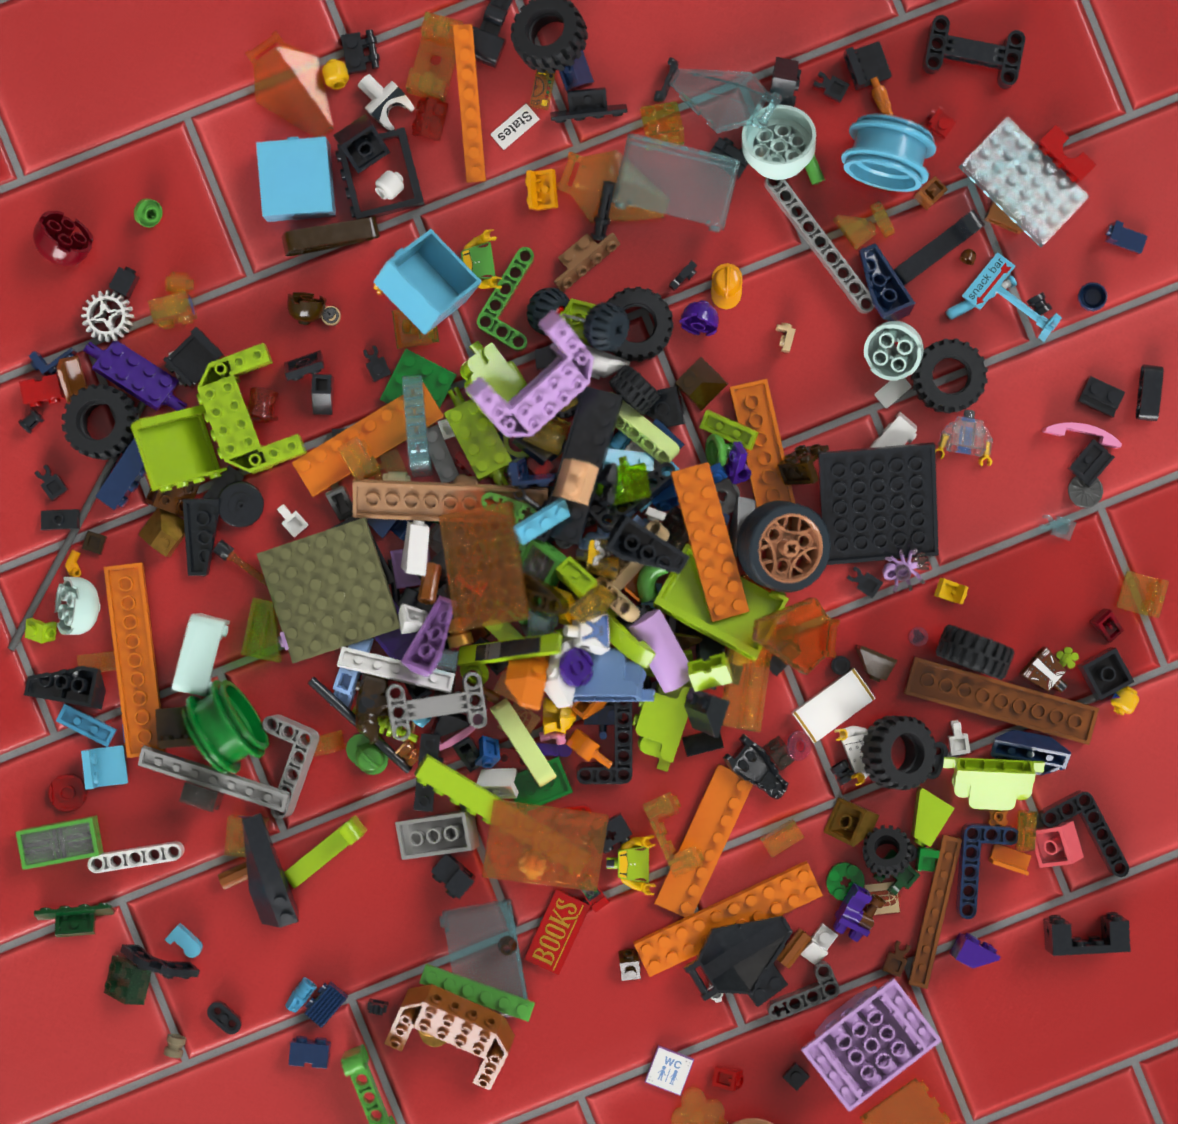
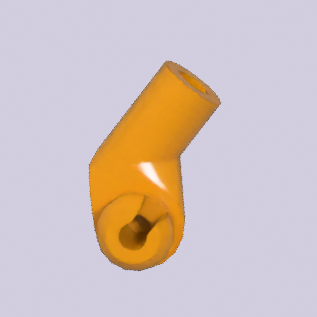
(72, 565)

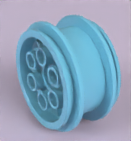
(888, 153)

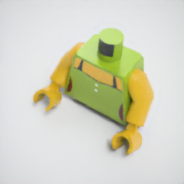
(633, 863)

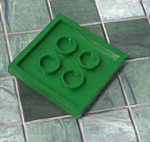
(436, 378)

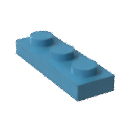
(86, 725)

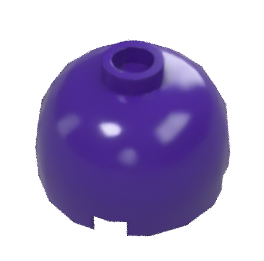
(700, 318)

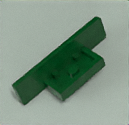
(74, 920)

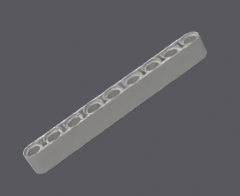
(820, 252)

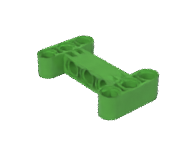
(354, 1063)

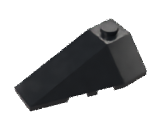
(639, 545)
(73, 686)

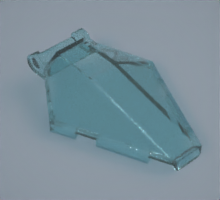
(725, 97)

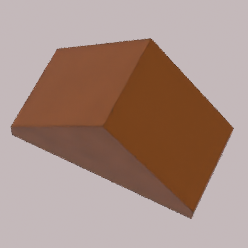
(930, 193)

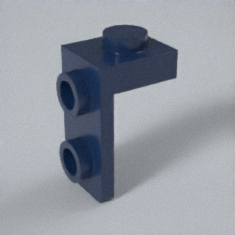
(1125, 237)
(40, 364)

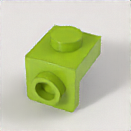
(40, 631)

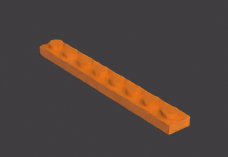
(469, 103)

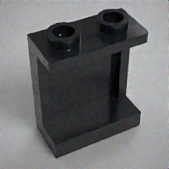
(192, 358)

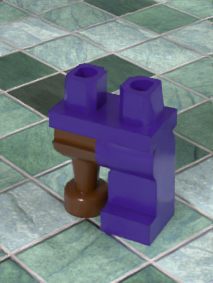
(852, 913)

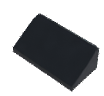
(701, 743)

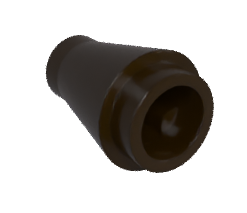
(507, 941)

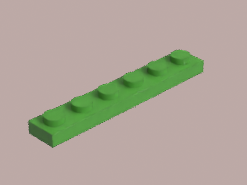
(478, 992)

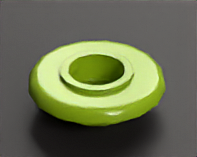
(481, 669)

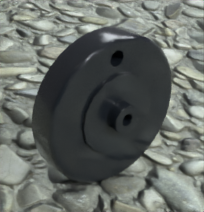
(240, 504)

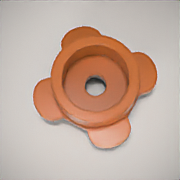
(999, 821)

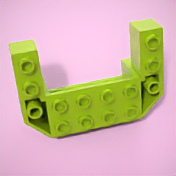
(231, 419)

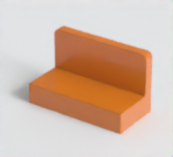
(1009, 858)

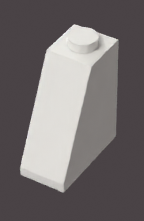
(415, 548)

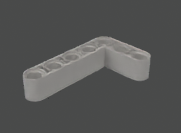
(294, 762)

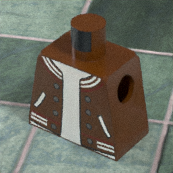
(1045, 671)

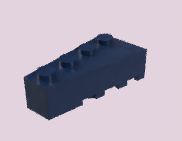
(123, 478)

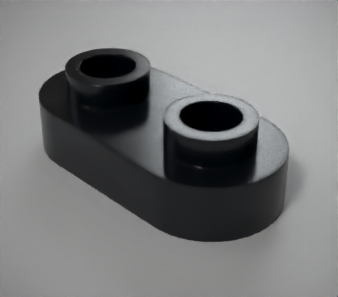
(939, 760)
(223, 1018)

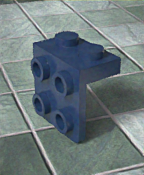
(520, 475)

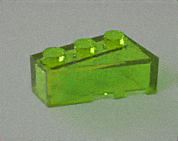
(262, 632)

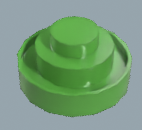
(148, 212)

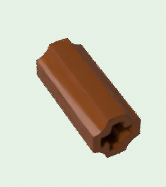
(429, 584)
(233, 876)
(794, 948)

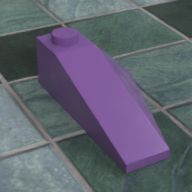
(430, 640)

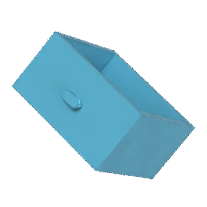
(296, 179)
(427, 281)

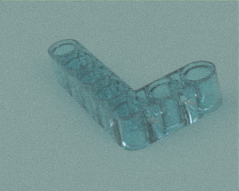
(416, 428)

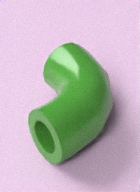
(647, 582)

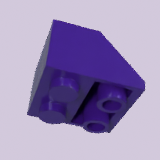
(973, 953)

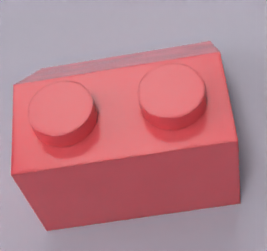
(1057, 845)

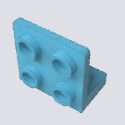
(104, 766)

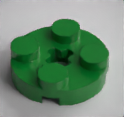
(835, 876)

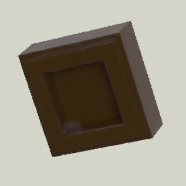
(94, 542)

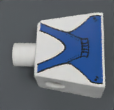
(591, 635)

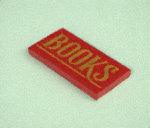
(557, 931)

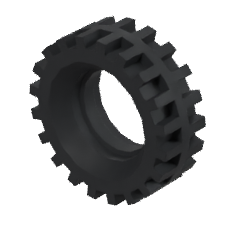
(969, 393)

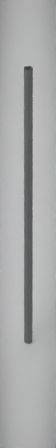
(66, 546)

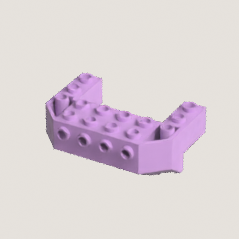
(547, 391)

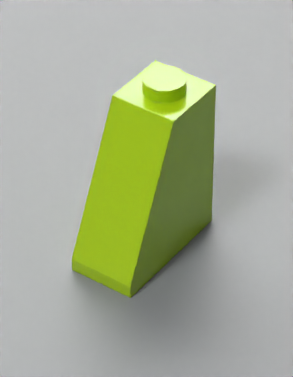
(929, 817)

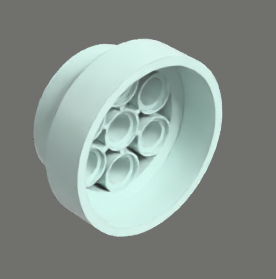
(784, 144)

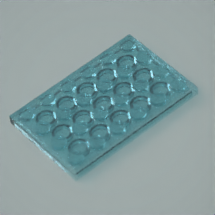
(1023, 182)

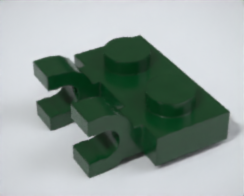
(904, 880)

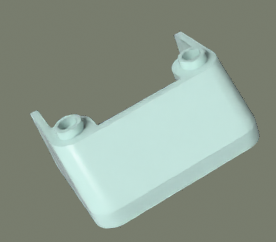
(199, 654)

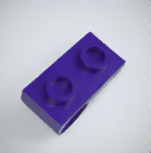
(737, 468)

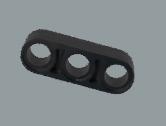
(1149, 392)

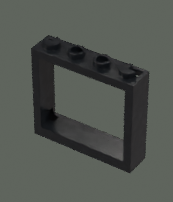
(392, 208)

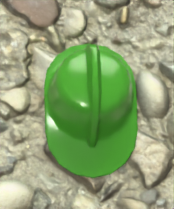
(366, 756)

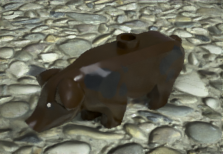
(371, 705)

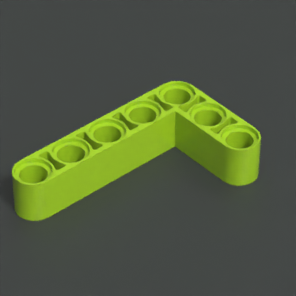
(325, 851)

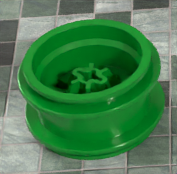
(225, 726)

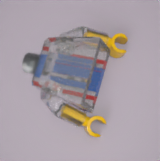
(967, 437)

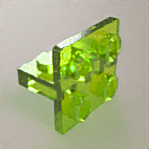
(632, 482)

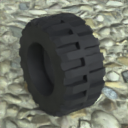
(562, 51)
(662, 323)
(77, 417)
(975, 652)
(918, 756)

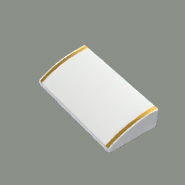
(833, 705)

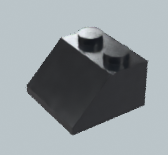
(361, 143)
(706, 711)

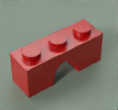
(1052, 145)

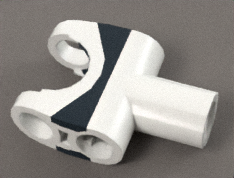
(383, 100)

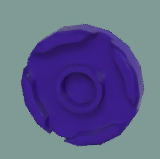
(576, 667)

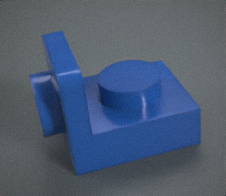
(489, 752)

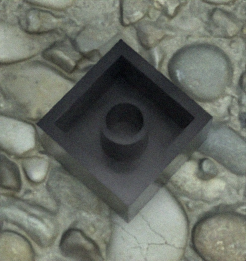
(1105, 673)

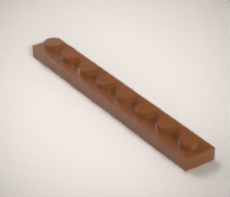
(934, 911)

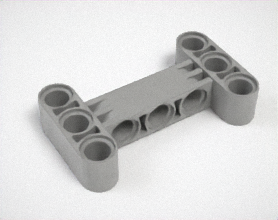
(436, 706)

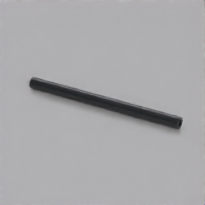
(351, 717)

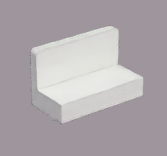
(499, 782)

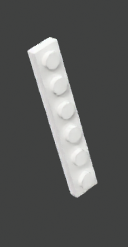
(393, 670)

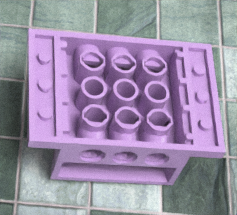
(869, 1042)

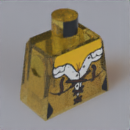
(598, 559)

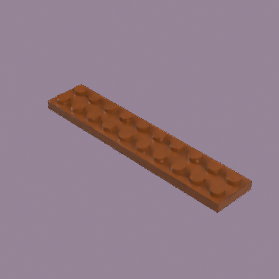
(1001, 700)

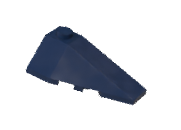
(885, 287)

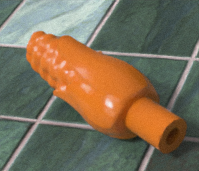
(880, 96)

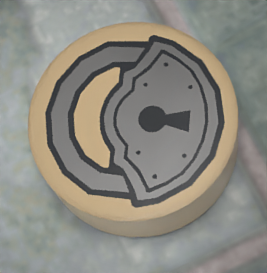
(331, 316)

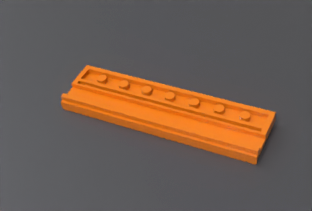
(381, 432)
(710, 833)

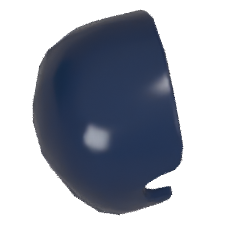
(1092, 296)

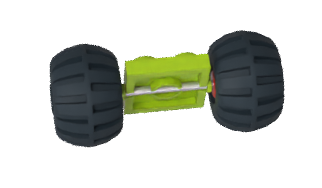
(601, 325)

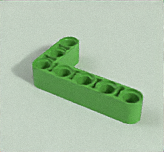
(504, 299)

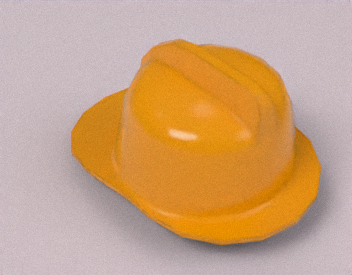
(726, 286)

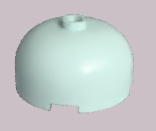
(886, 358)
(81, 607)

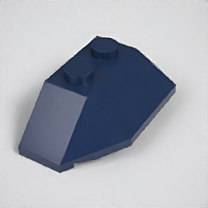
(1031, 747)

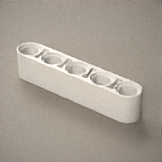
(127, 860)

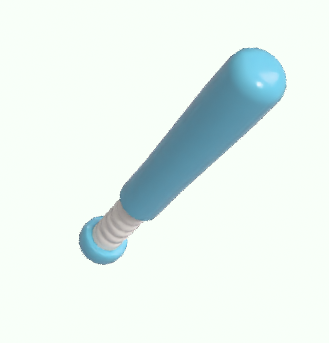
(965, 306)

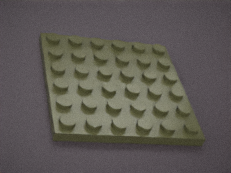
(329, 590)

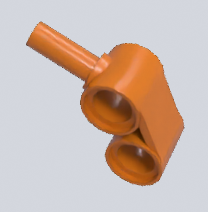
(586, 747)

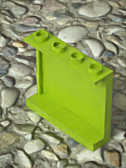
(176, 449)

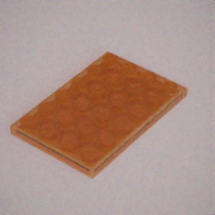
(484, 567)
(545, 845)

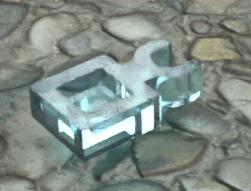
(1060, 527)

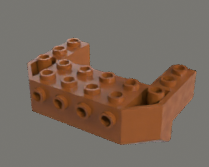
(457, 1023)

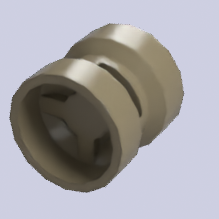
(175, 1045)

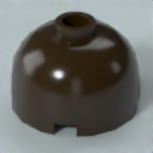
(305, 307)

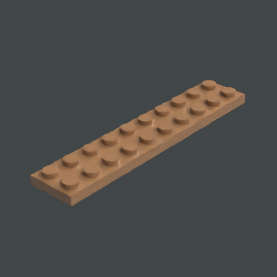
(429, 499)

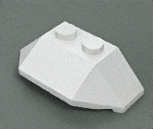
(604, 363)
(555, 686)

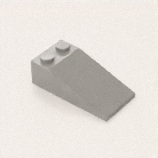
(437, 834)

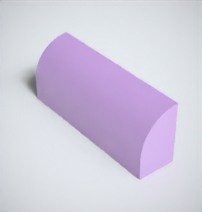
(670, 661)

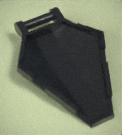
(739, 956)

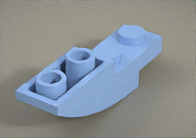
(346, 679)

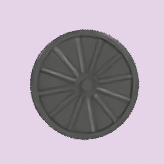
(1084, 495)

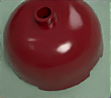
(54, 240)

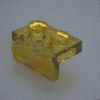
(1026, 830)

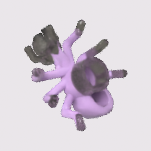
(902, 571)

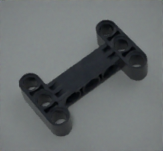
(974, 52)

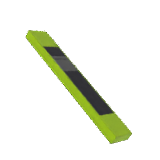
(510, 650)

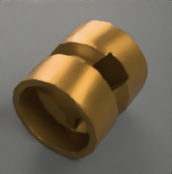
(458, 638)

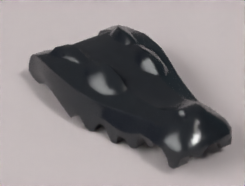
(755, 766)

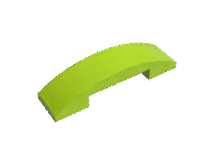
(627, 644)

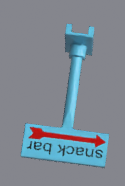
(990, 281)

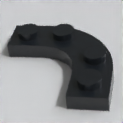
(168, 969)

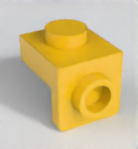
(951, 591)

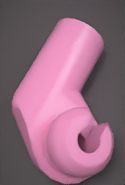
(559, 736)

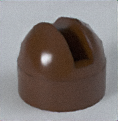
(968, 257)

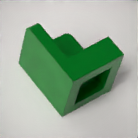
(926, 858)

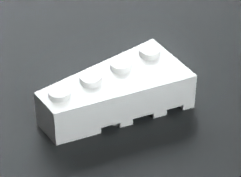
(897, 432)

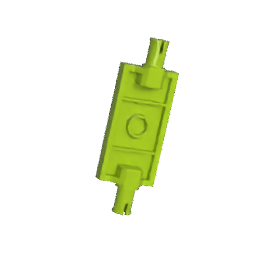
(478, 439)

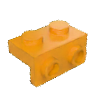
(541, 189)

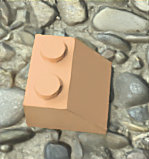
(575, 481)

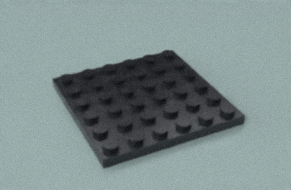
(879, 502)

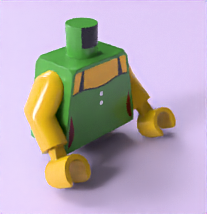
(479, 259)

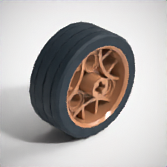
(783, 546)

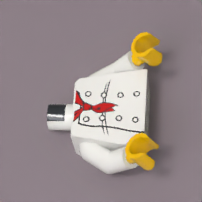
(852, 741)

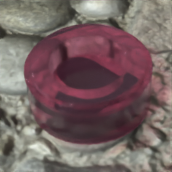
(918, 636)

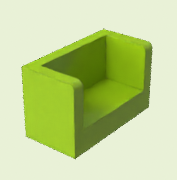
(575, 577)

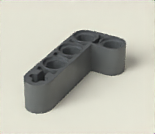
(801, 994)

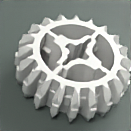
(104, 308)

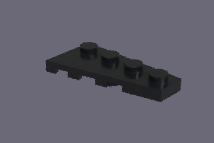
(200, 531)

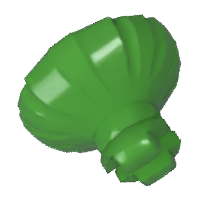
(717, 450)

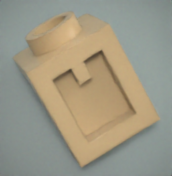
(786, 340)

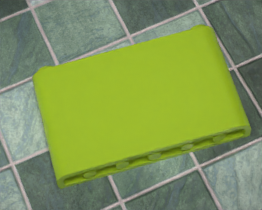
(685, 601)

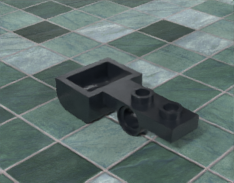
(486, 38)

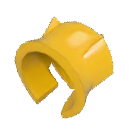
(557, 718)

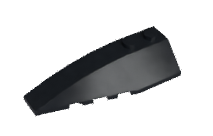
(266, 877)

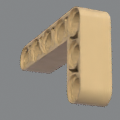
(626, 572)

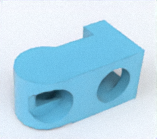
(186, 940)

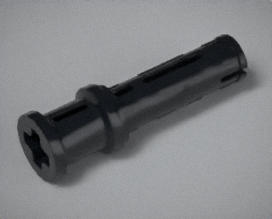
(602, 218)

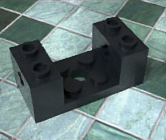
(1114, 936)

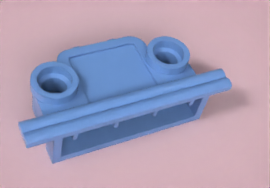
(614, 680)

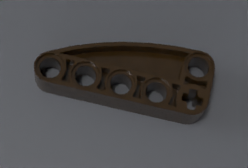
(329, 236)
(539, 588)

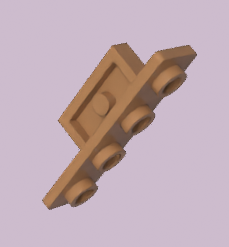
(583, 257)

